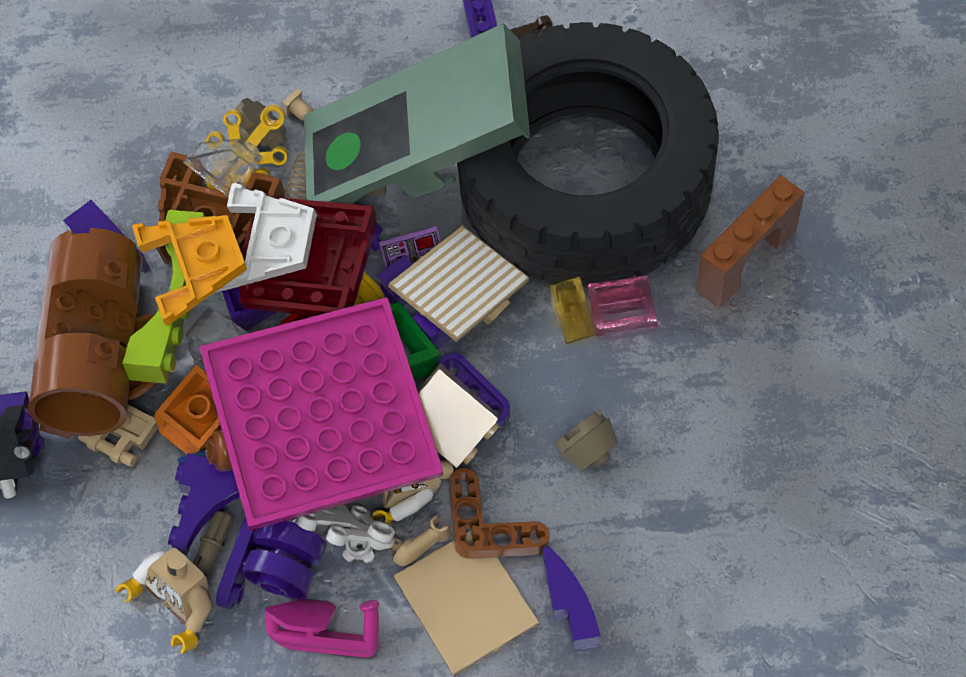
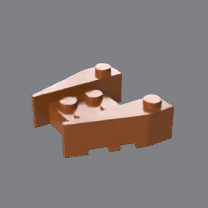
(183, 192)

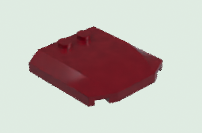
(333, 268)

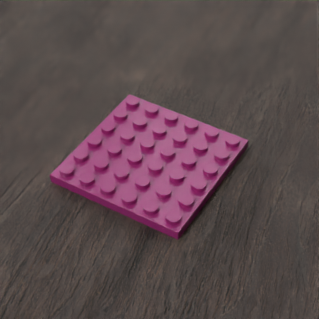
(319, 413)

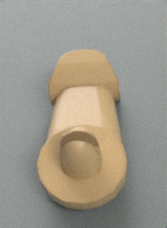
(414, 548)

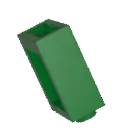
(424, 353)

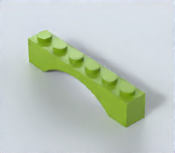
(153, 347)

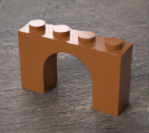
(770, 218)

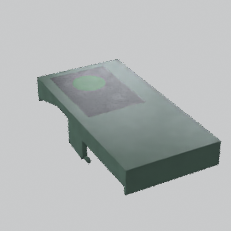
(418, 121)

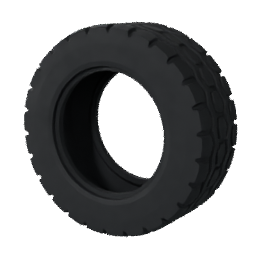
(615, 232)

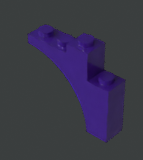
(208, 493)

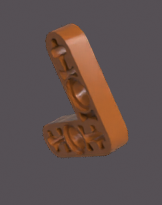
(483, 534)

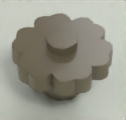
(251, 119)

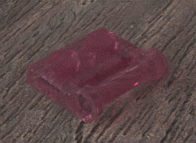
(619, 297)

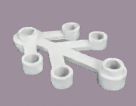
(363, 527)

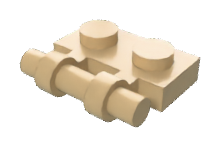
(135, 431)

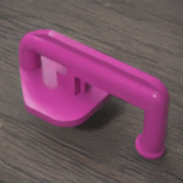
(305, 627)

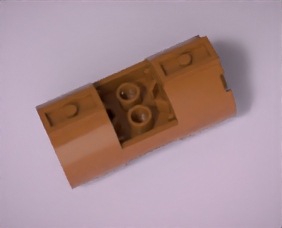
(85, 334)

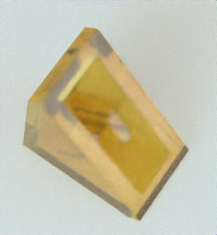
(571, 310)

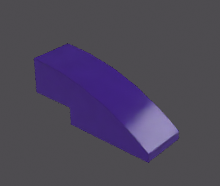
(570, 602)

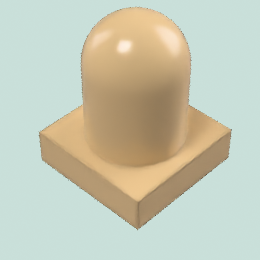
(295, 105)

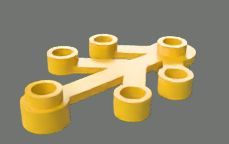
(256, 136)

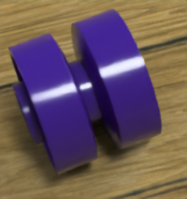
(284, 559)

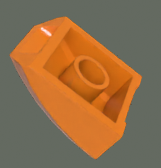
(189, 413)

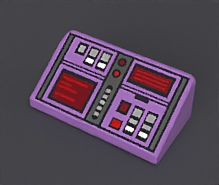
(411, 245)

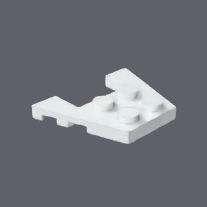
(278, 237)

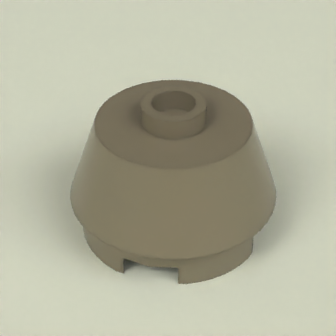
(588, 442)

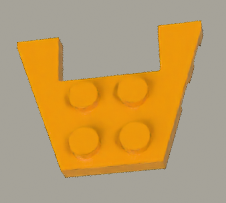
(205, 254)

